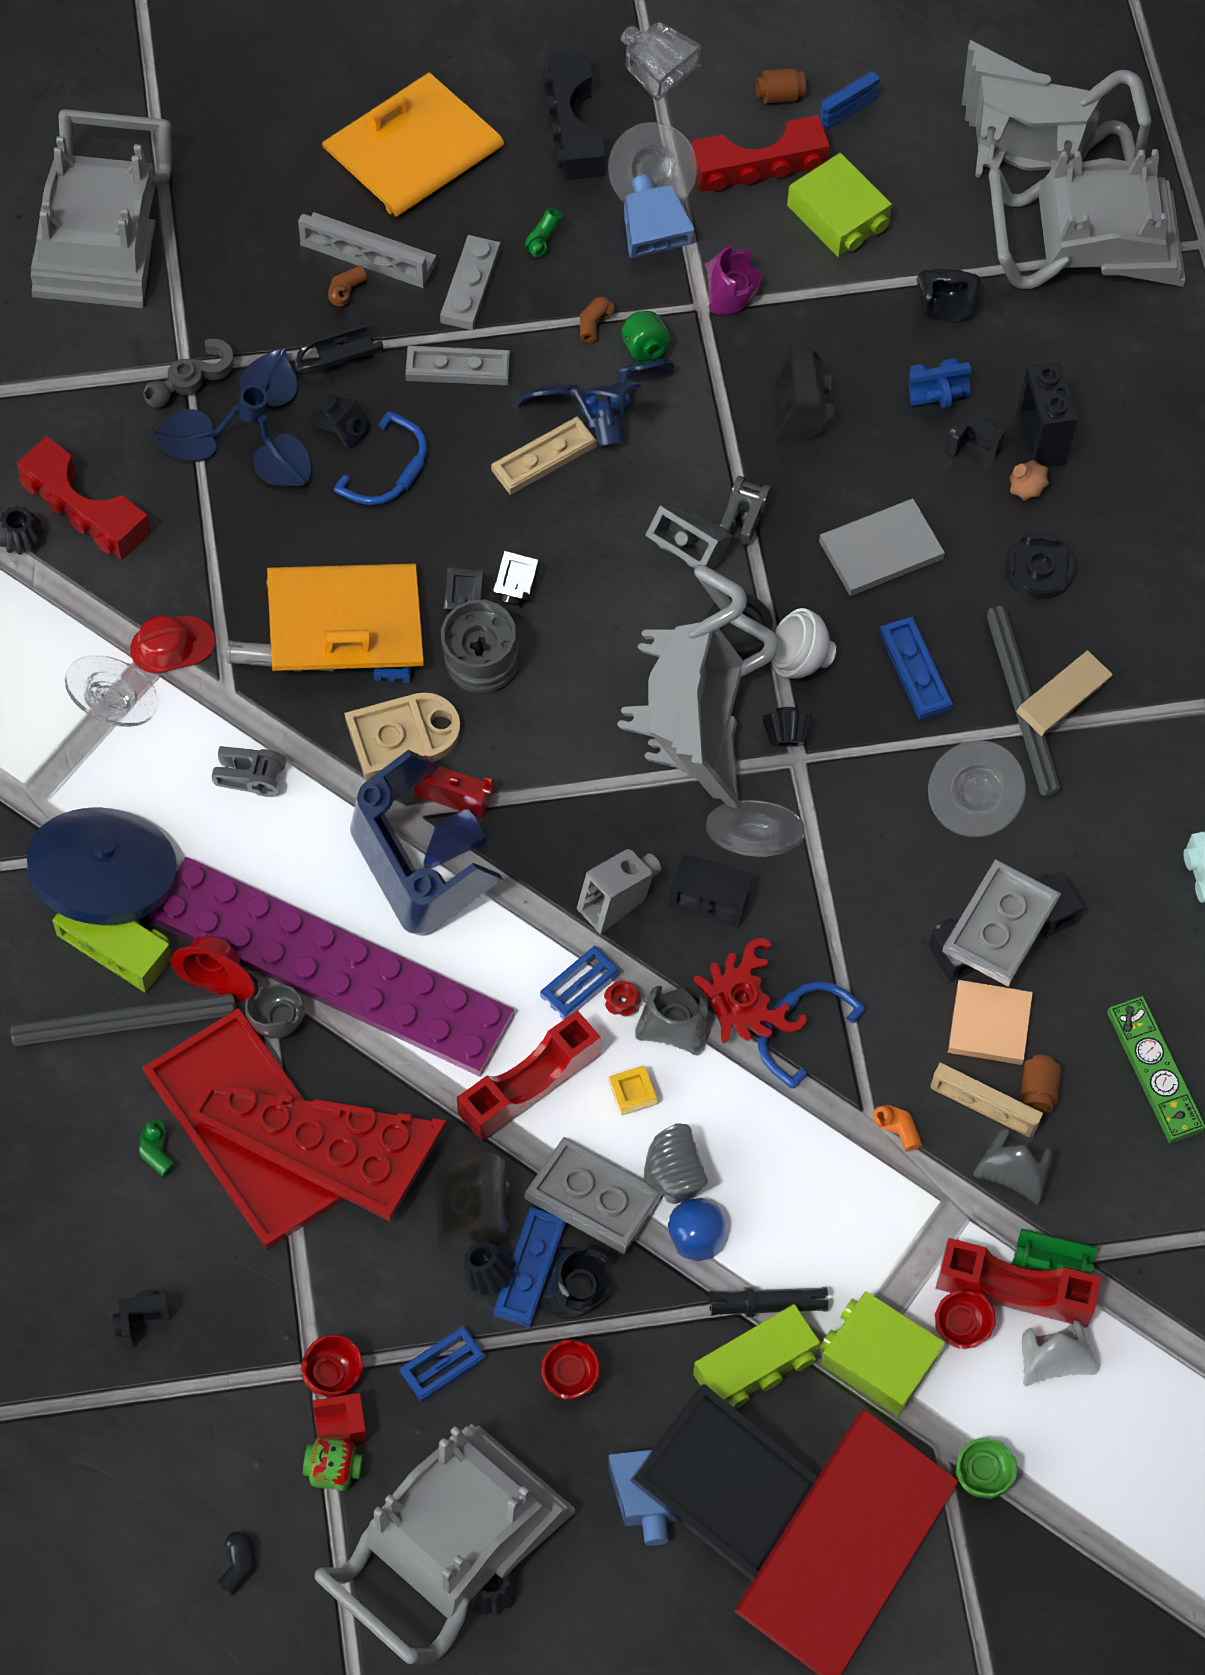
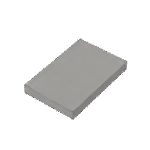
(881, 547)
(1001, 922)
(593, 1195)

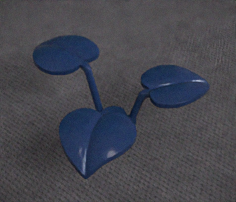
(262, 383)
(608, 421)

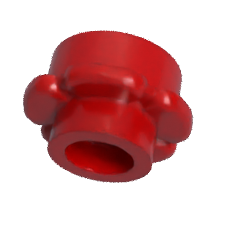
(622, 989)

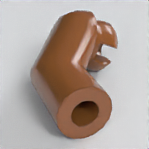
(342, 284)
(591, 314)

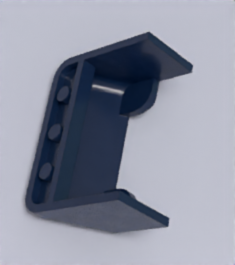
(421, 896)

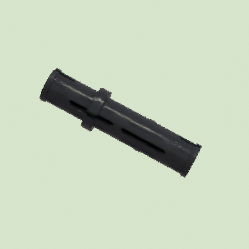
(767, 1301)

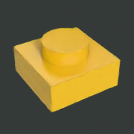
(632, 1090)

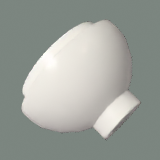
(802, 645)

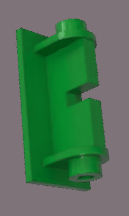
(1050, 1253)

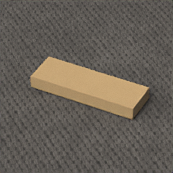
(543, 455)
(1064, 693)
(986, 1100)

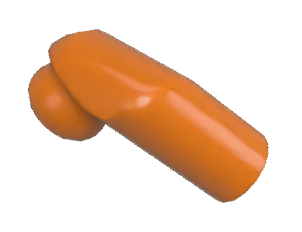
(900, 1123)

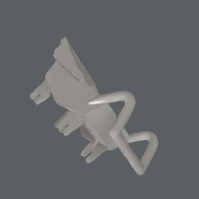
(1032, 121)
(1097, 216)
(96, 217)
(696, 690)
(450, 1530)

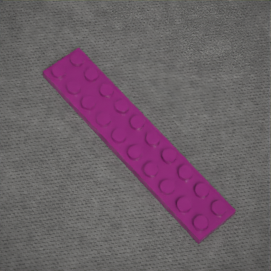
(336, 967)

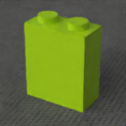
(839, 205)
(880, 1352)

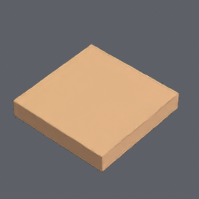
(990, 1022)

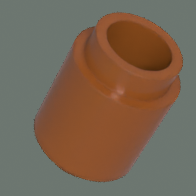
(781, 85)
(1040, 1083)

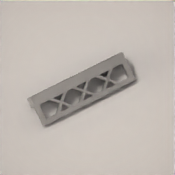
(366, 249)

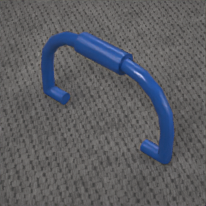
(408, 475)
(792, 999)

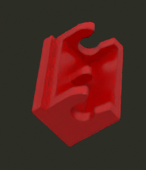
(456, 790)

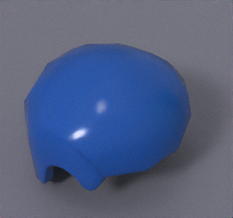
(697, 1229)

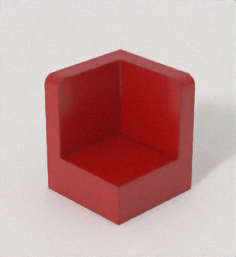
(340, 1417)

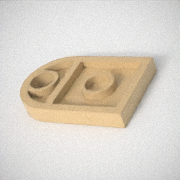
(399, 725)

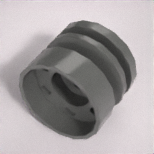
(475, 629)

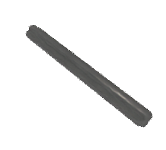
(1020, 692)
(122, 1019)

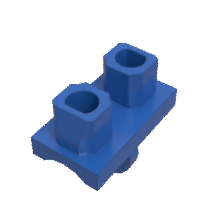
(939, 383)

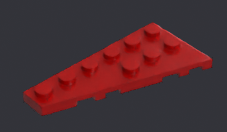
(336, 1145)

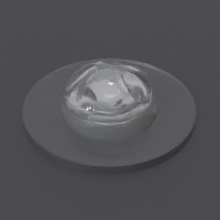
(655, 151)
(111, 690)
(976, 788)
(755, 828)

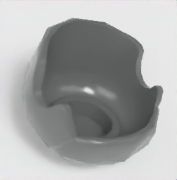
(275, 1011)

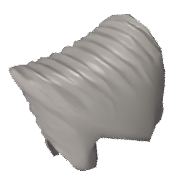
(1057, 1354)

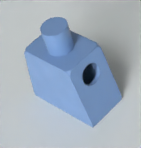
(654, 219)
(634, 1504)

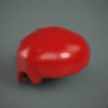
(965, 1319)
(331, 1365)
(571, 1369)

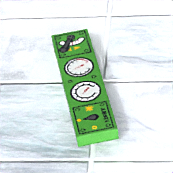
(1156, 1070)

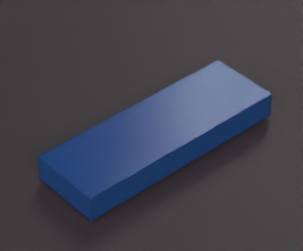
(915, 668)
(534, 1261)

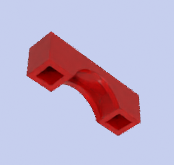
(726, 164)
(112, 523)
(502, 1097)
(1051, 1294)

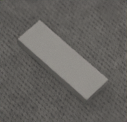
(457, 365)

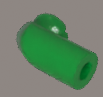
(537, 240)
(152, 1146)

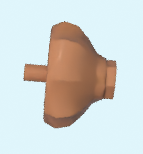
(1028, 480)

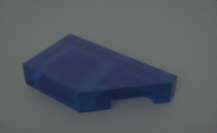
(453, 837)

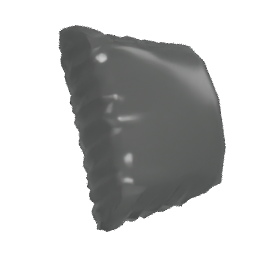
(674, 1020)
(675, 1164)
(1015, 1167)

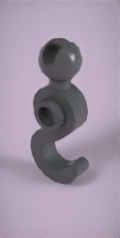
(187, 374)

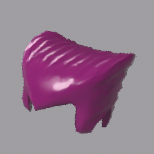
(731, 281)

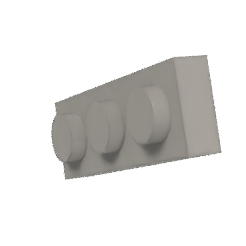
(470, 282)

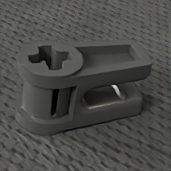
(746, 498)
(250, 770)

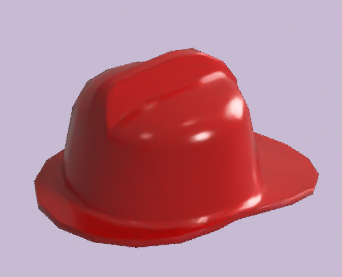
(171, 643)
(213, 966)

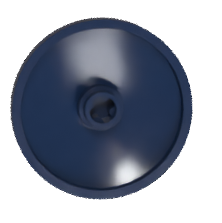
(101, 866)

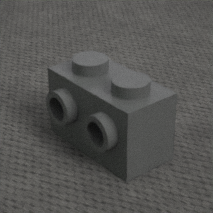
(688, 535)

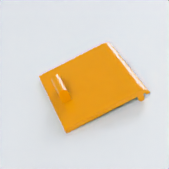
(413, 144)
(344, 617)

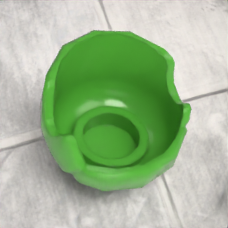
(986, 1468)

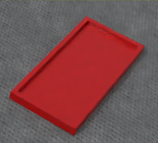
(234, 1055)
(846, 1546)

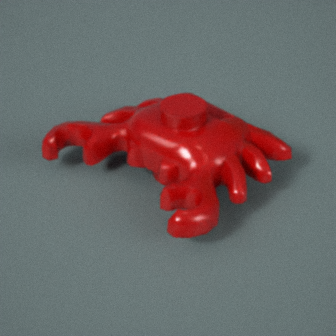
(740, 1000)

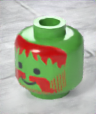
(332, 1463)

